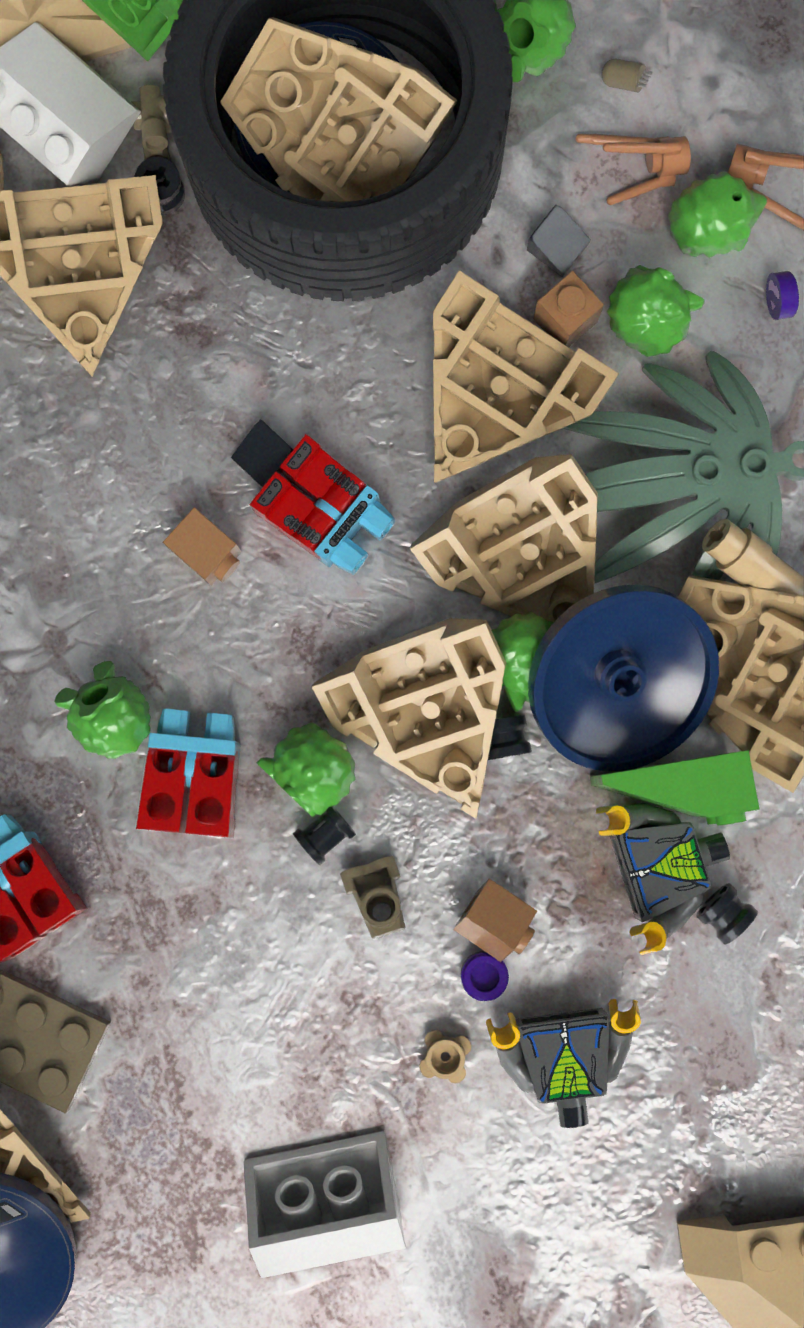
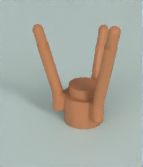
(663, 156)
(752, 166)

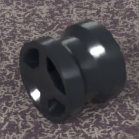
(171, 190)
(509, 738)
(727, 914)

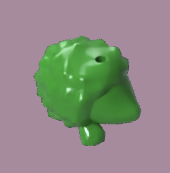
(536, 33)
(715, 215)
(651, 310)
(518, 642)
(106, 713)
(311, 768)

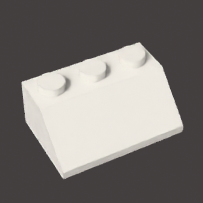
(60, 107)
(322, 1205)

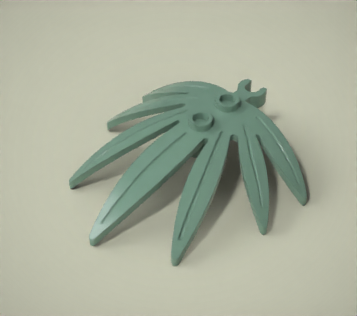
(722, 471)

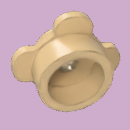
(451, 1069)

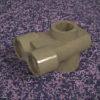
(152, 122)
(372, 886)

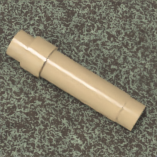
(750, 559)

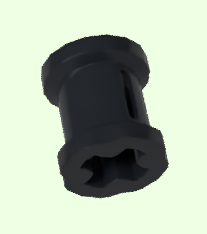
(324, 834)

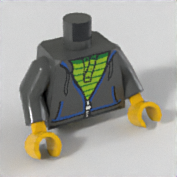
(661, 867)
(566, 1055)

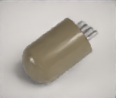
(625, 75)

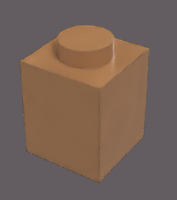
(568, 310)
(204, 547)
(497, 921)

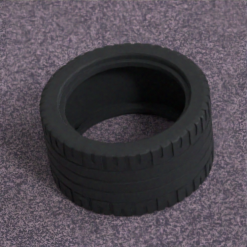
(363, 243)

